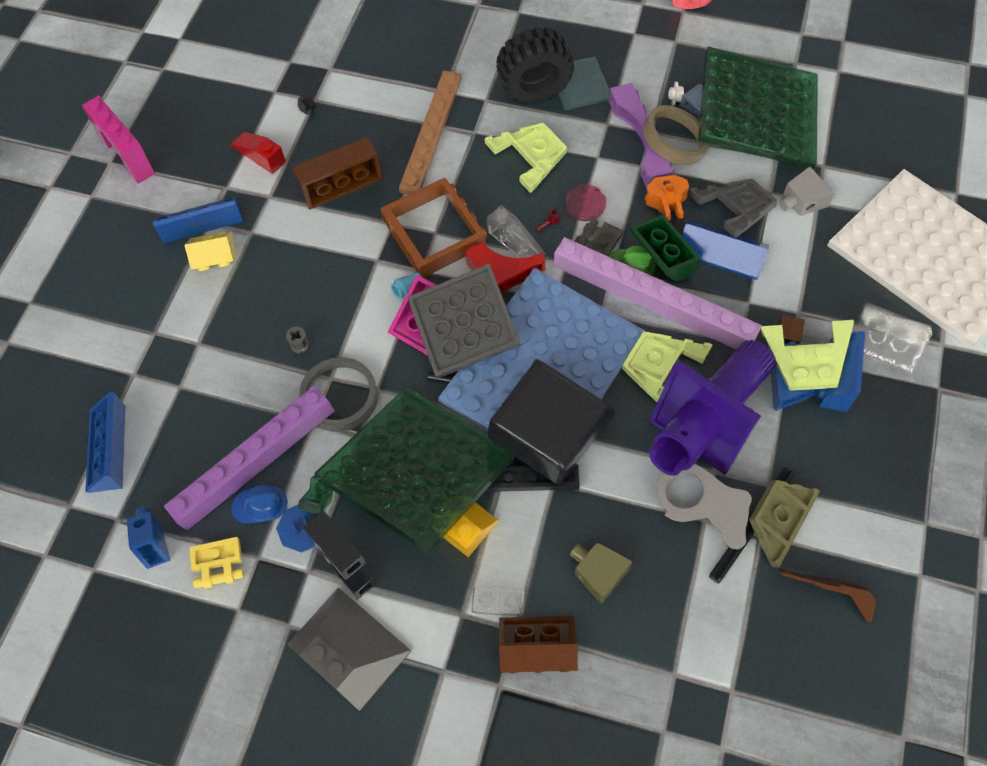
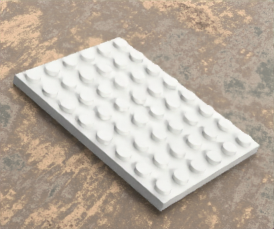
(923, 253)

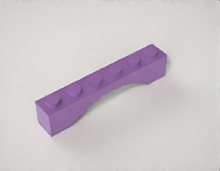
(628, 107)

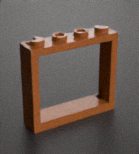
(418, 198)

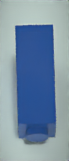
(781, 395)

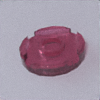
(585, 202)

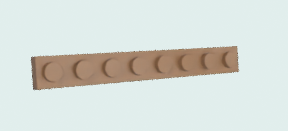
(430, 133)

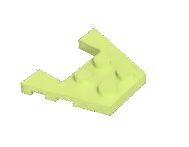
(537, 145)
(654, 359)
(810, 365)

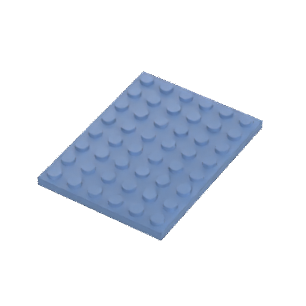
(556, 328)

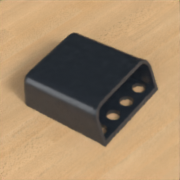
(549, 421)

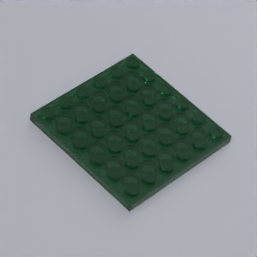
(759, 108)
(415, 468)

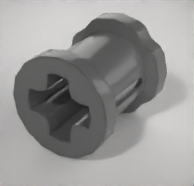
(299, 342)

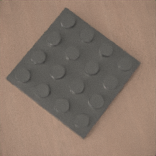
(463, 321)

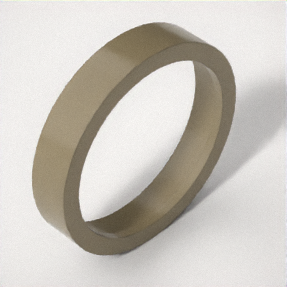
(663, 148)

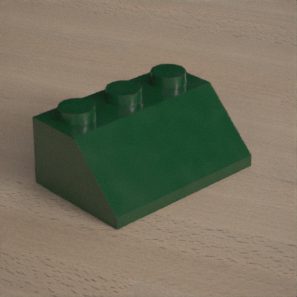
(667, 247)

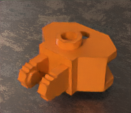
(668, 196)

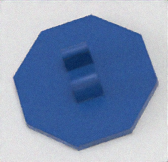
(291, 529)

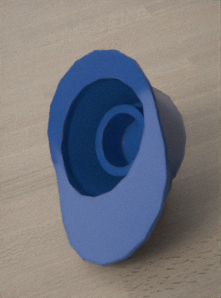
(259, 504)

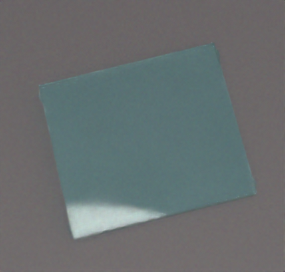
(585, 86)

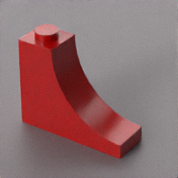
(507, 270)

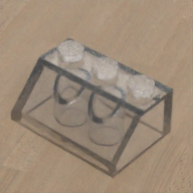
(892, 336)

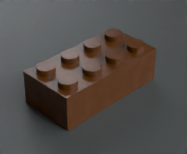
(338, 173)

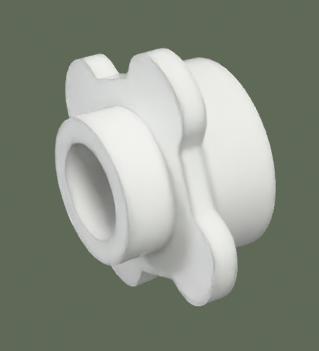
(675, 93)

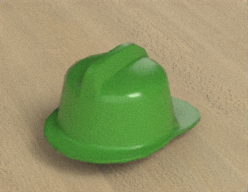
(635, 257)

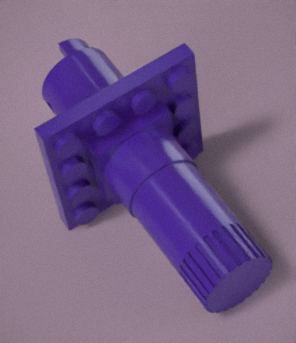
(709, 415)

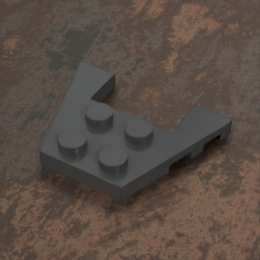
(743, 198)

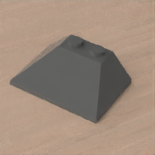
(349, 648)

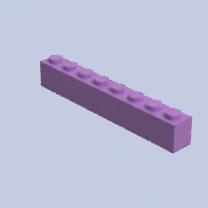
(249, 458)

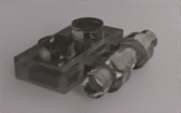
(605, 237)

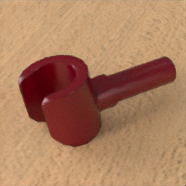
(552, 219)

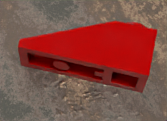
(260, 150)

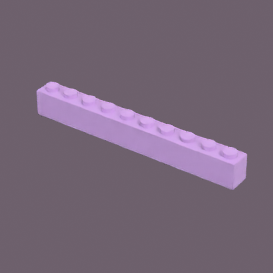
(655, 294)

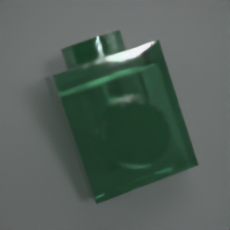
(316, 498)

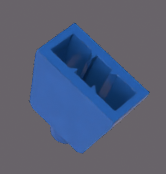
(146, 530)

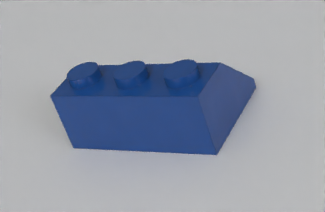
(850, 378)

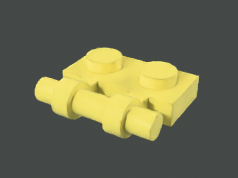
(216, 555)

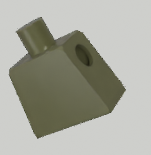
(600, 569)

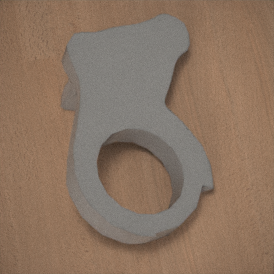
(721, 504)

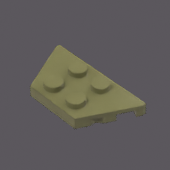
(781, 517)

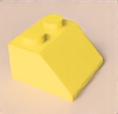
(210, 250)

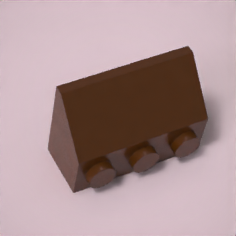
(538, 644)

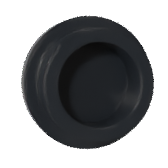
(306, 104)

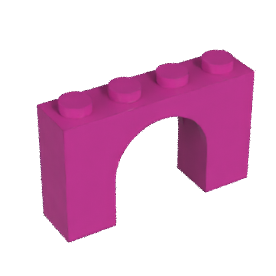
(116, 135)

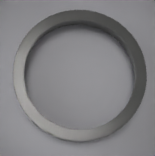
(364, 413)

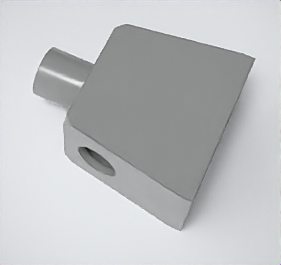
(806, 193)

